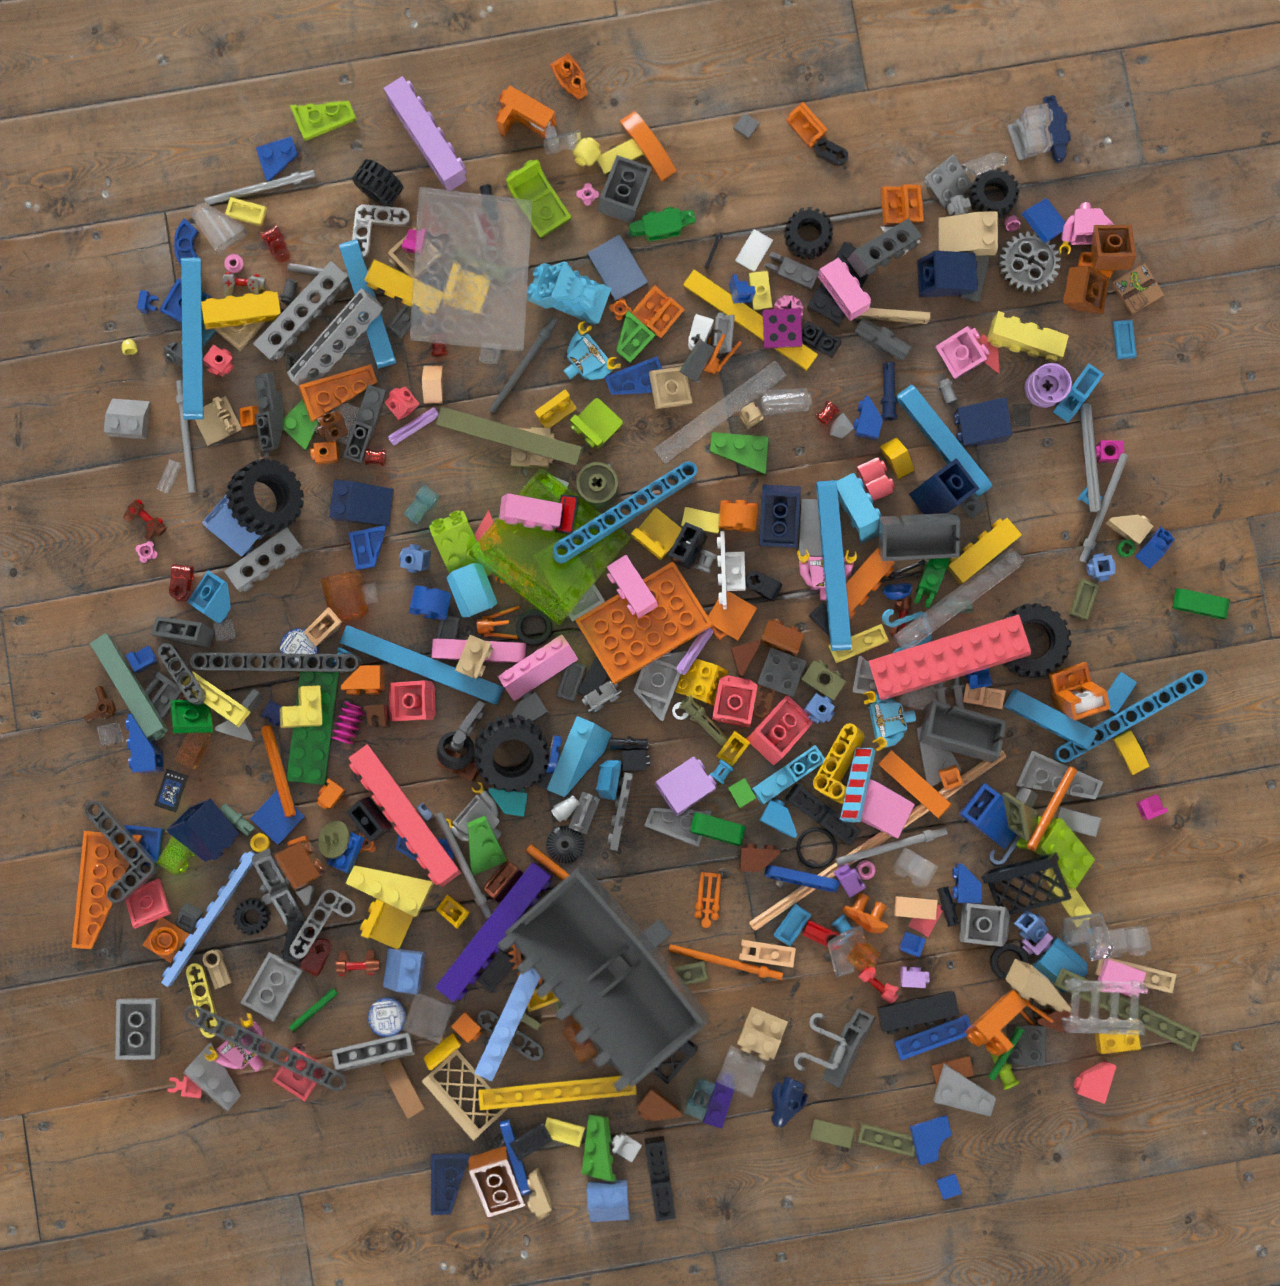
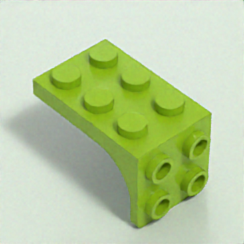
(547, 208)
(454, 540)
(1073, 856)

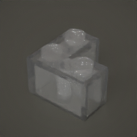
(1034, 129)
(1088, 931)
(1130, 939)

